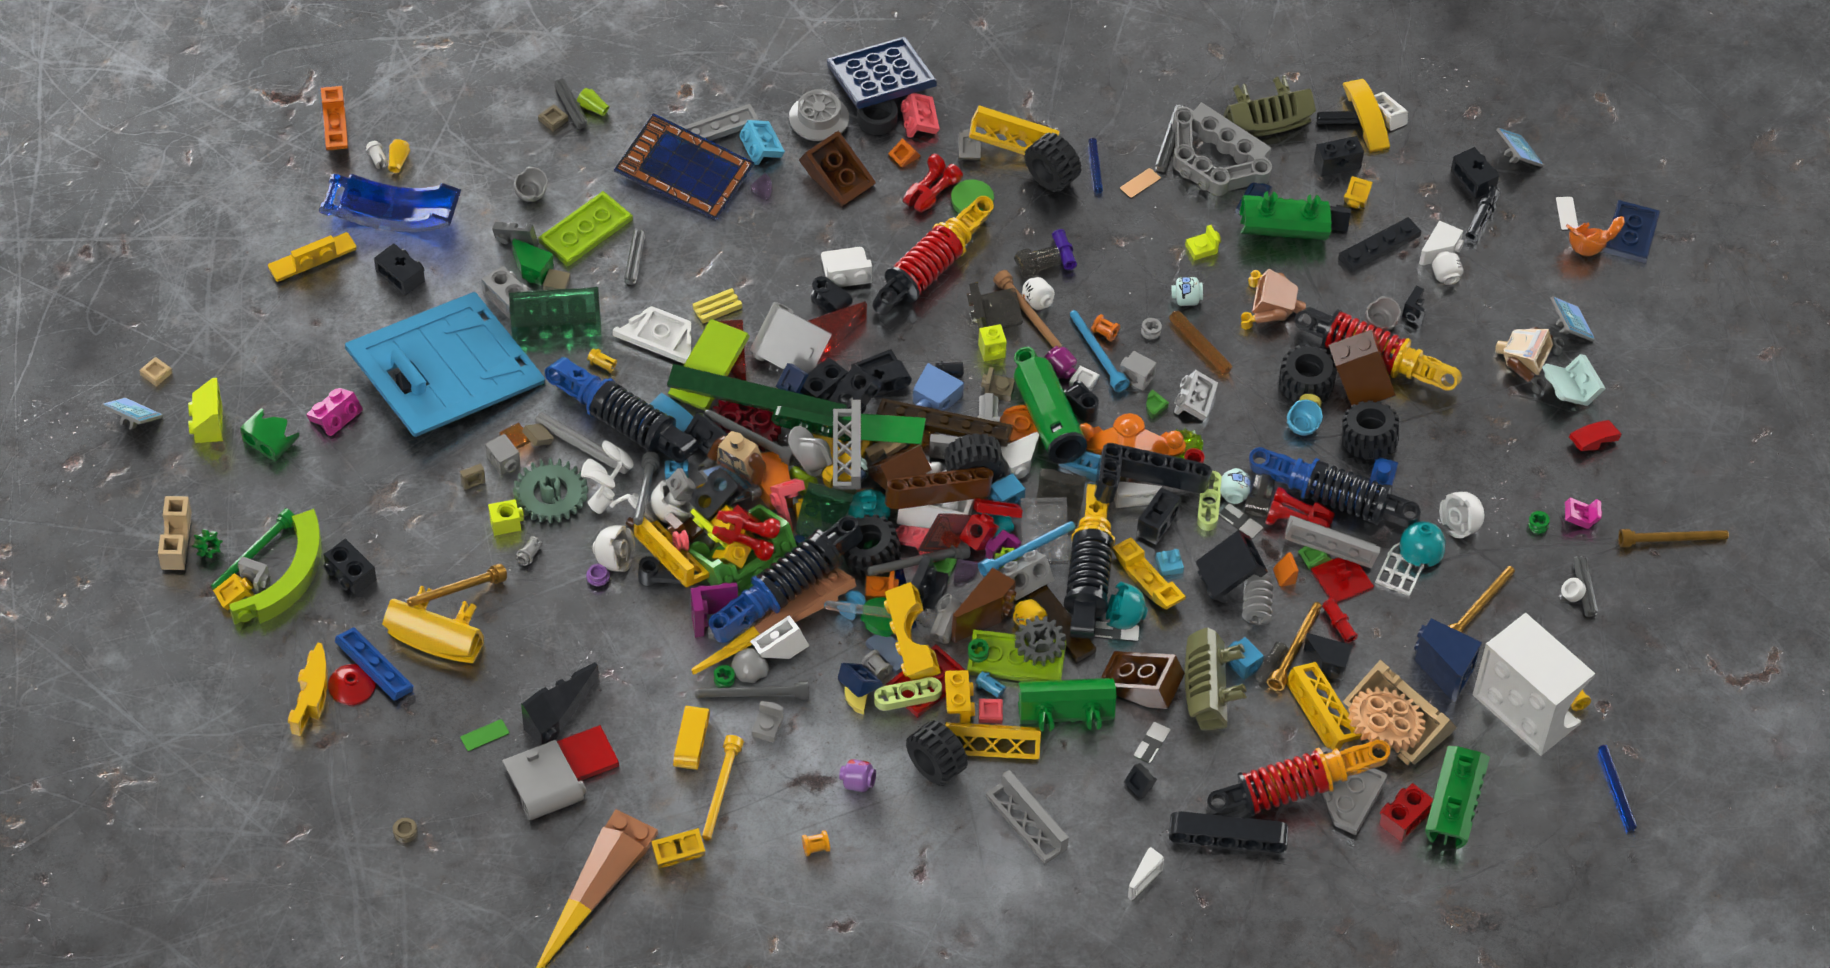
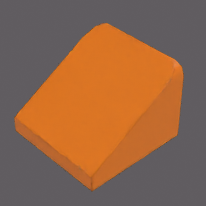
(904, 153)
(1286, 570)

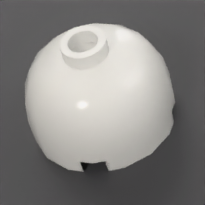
(664, 503)
(1462, 514)
(614, 548)

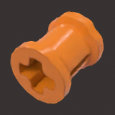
(1105, 327)

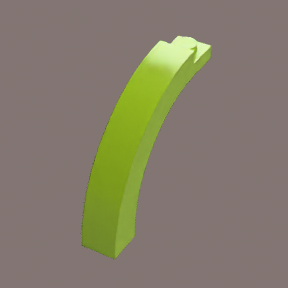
(294, 581)

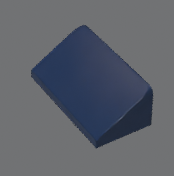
(858, 679)

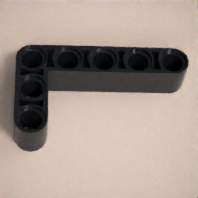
(1148, 467)

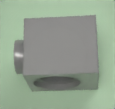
(1138, 369)
(502, 454)

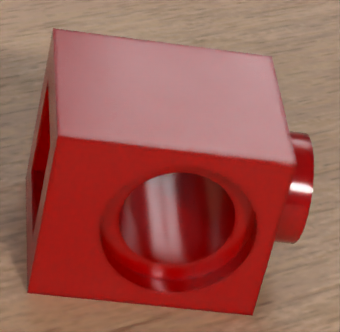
(970, 532)

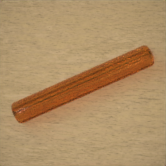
(1200, 342)

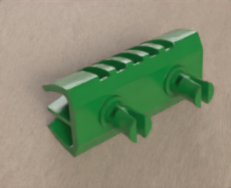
(1285, 217)
(1067, 701)
(1457, 794)

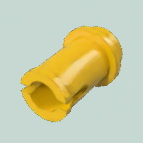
(601, 360)

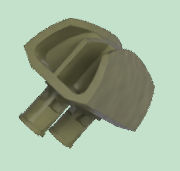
(1271, 113)
(1206, 678)

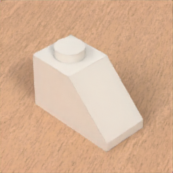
(1442, 239)
(1020, 455)
(780, 640)

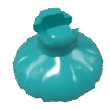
(869, 502)

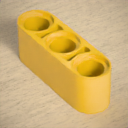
(691, 737)

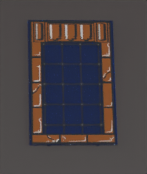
(684, 167)

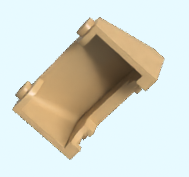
(1437, 724)

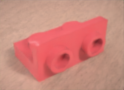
(919, 114)

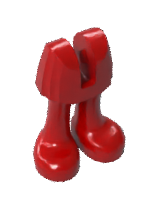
(921, 194)
(1316, 514)
(768, 529)

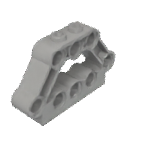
(1222, 129)

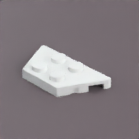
(658, 333)

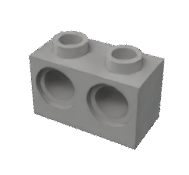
(499, 285)
(1027, 579)

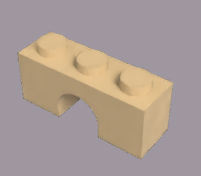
(174, 541)

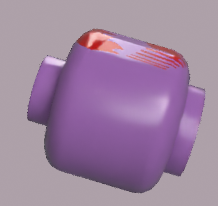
(858, 775)

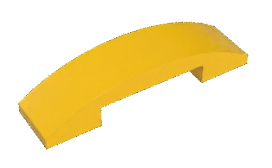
(1369, 114)
(1146, 576)

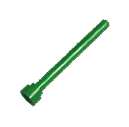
(283, 522)

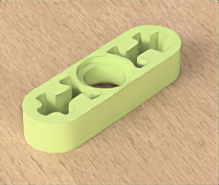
(1213, 508)
(892, 703)

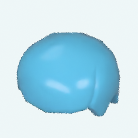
(1304, 417)

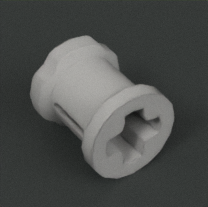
(877, 664)

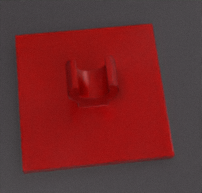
(1342, 579)

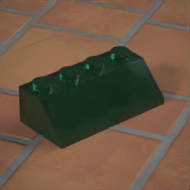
(555, 314)

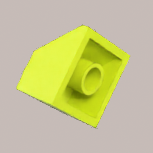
(206, 413)

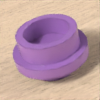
(597, 575)

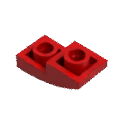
(1594, 434)

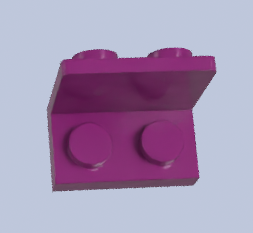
(709, 600)

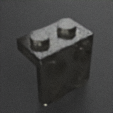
(995, 307)
(1062, 484)

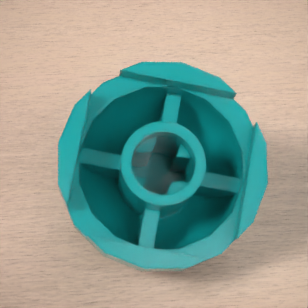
(1422, 544)
(1126, 607)

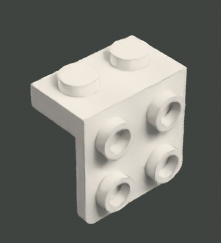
(847, 266)

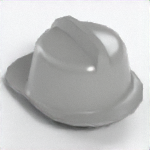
(810, 452)

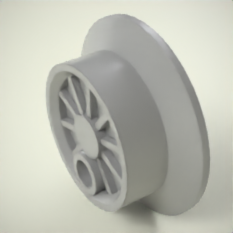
(818, 115)

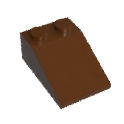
(837, 169)
(1362, 368)
(901, 464)
(985, 605)
(1145, 677)

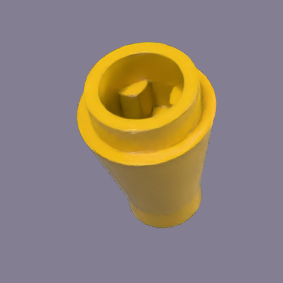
(398, 153)

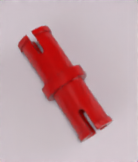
(1339, 620)

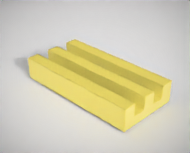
(715, 303)

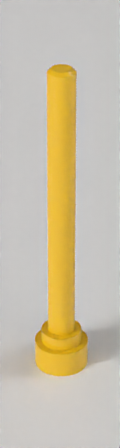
(732, 746)

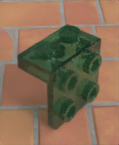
(821, 508)

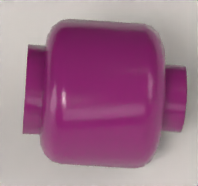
(1062, 362)

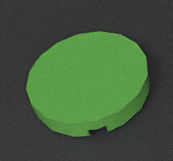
(967, 191)

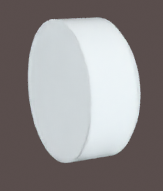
(1573, 589)

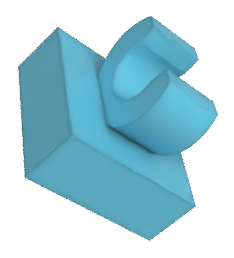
(1169, 562)

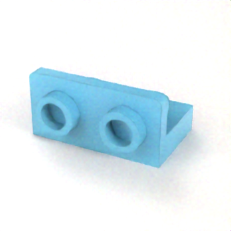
(760, 141)

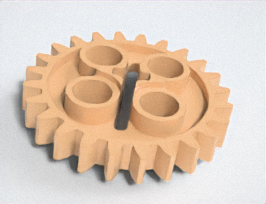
(1387, 718)

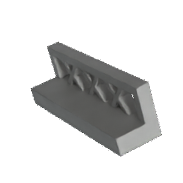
(855, 444)
(1331, 542)
(1034, 812)

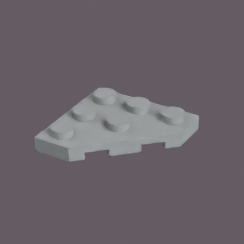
(1353, 798)

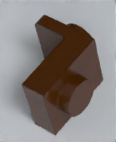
(689, 526)

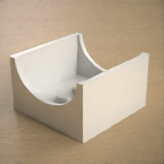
(1531, 683)

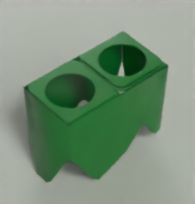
(267, 435)

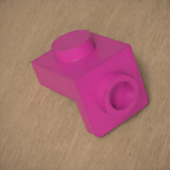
(1582, 513)

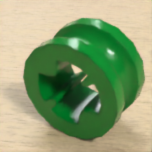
(1537, 527)
(983, 655)
(728, 672)

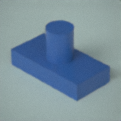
(1383, 471)

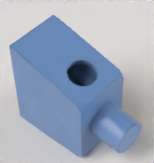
(937, 389)

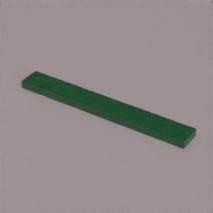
(746, 392)

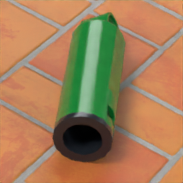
(1048, 407)

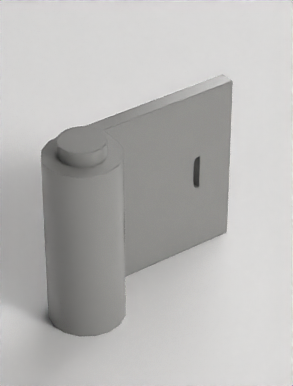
(789, 339)
(544, 780)

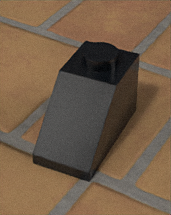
(1328, 654)

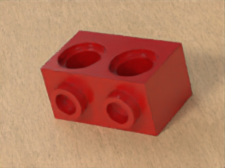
(1410, 814)

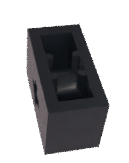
(1338, 156)
(1474, 172)
(399, 269)

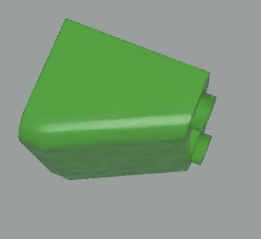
(727, 573)

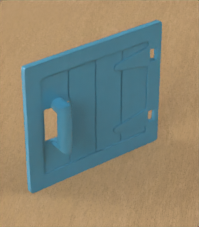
(455, 352)

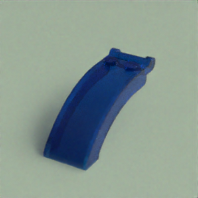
(391, 206)

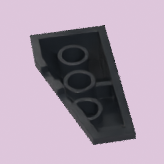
(550, 710)

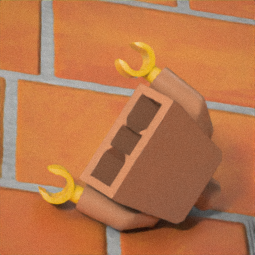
(1273, 298)

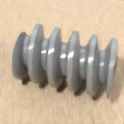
(1257, 600)

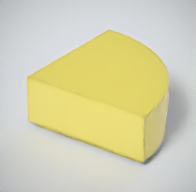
(857, 703)

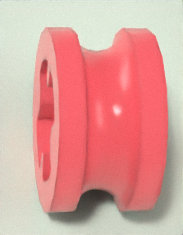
(681, 540)

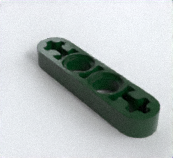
(814, 422)

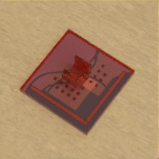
(944, 532)

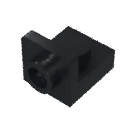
(1413, 306)

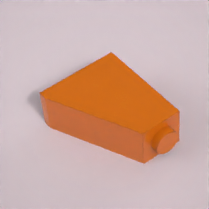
(775, 473)

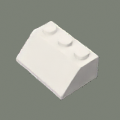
(925, 515)

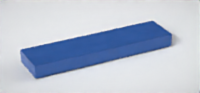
(373, 663)

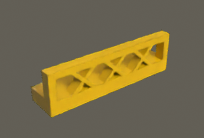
(1010, 126)
(660, 544)
(1316, 706)
(998, 732)

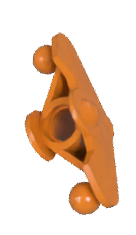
(1131, 432)

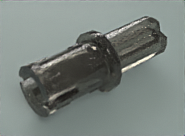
(1271, 662)

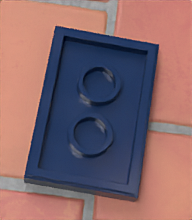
(1636, 234)

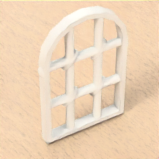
(1395, 571)

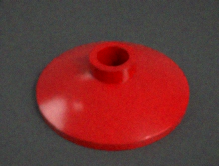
(350, 692)

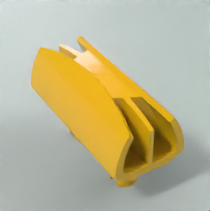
(434, 632)

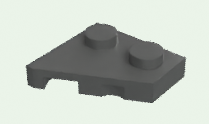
(507, 232)

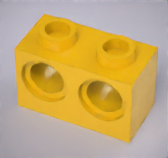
(678, 848)

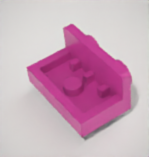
(335, 410)

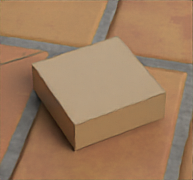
(155, 371)

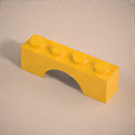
(904, 606)

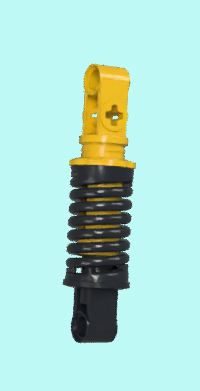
(1089, 568)

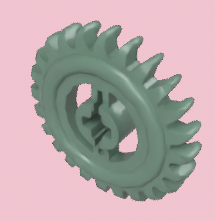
(549, 479)

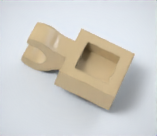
(875, 451)

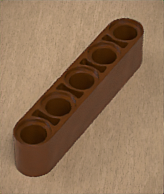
(938, 488)

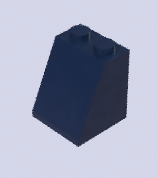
(1446, 656)

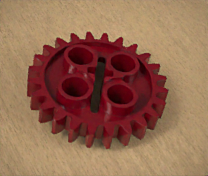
(751, 418)

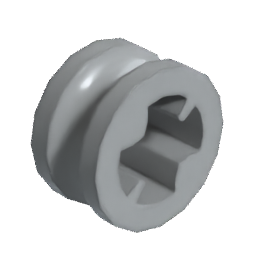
(1154, 333)

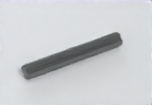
(1167, 147)

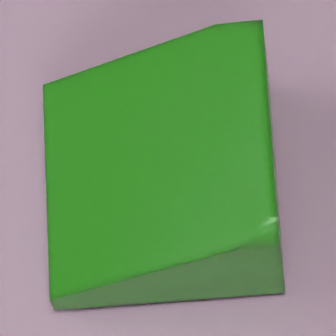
(1313, 557)

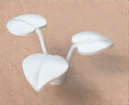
(604, 496)

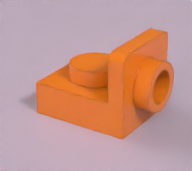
(877, 585)

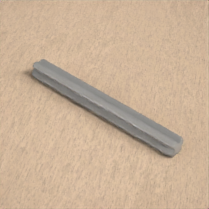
(577, 440)

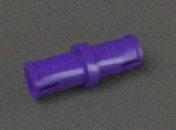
(1065, 249)

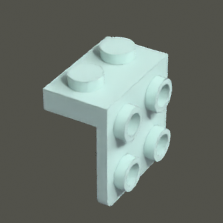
(1576, 382)

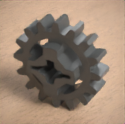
(1041, 632)

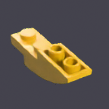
(313, 691)

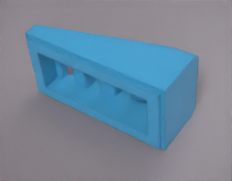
(1084, 469)

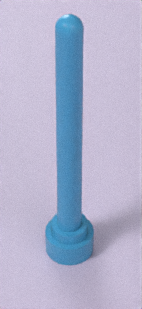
(1117, 379)
(987, 564)

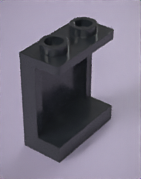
(1230, 565)

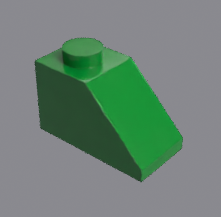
(532, 261)

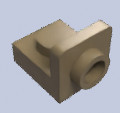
(998, 385)

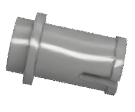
(526, 554)

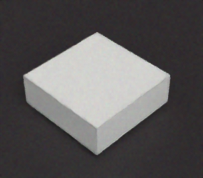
(1085, 375)

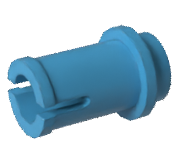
(989, 684)

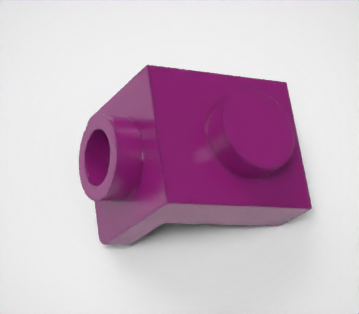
(1004, 540)

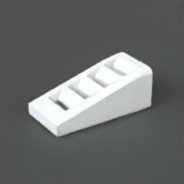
(1392, 112)
(1134, 494)
(1147, 871)

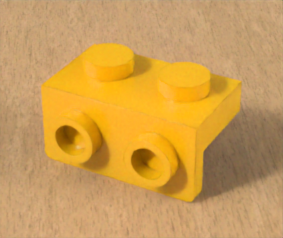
(958, 694)

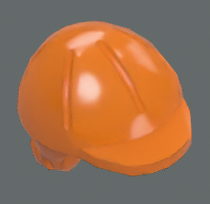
(1593, 240)

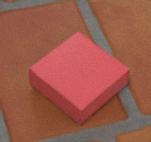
(991, 711)

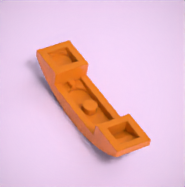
(334, 118)

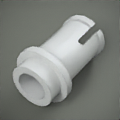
(374, 149)

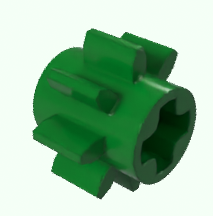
(204, 549)

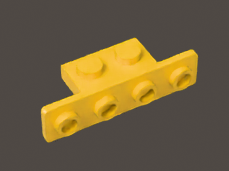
(312, 256)

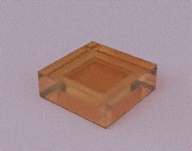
(515, 435)

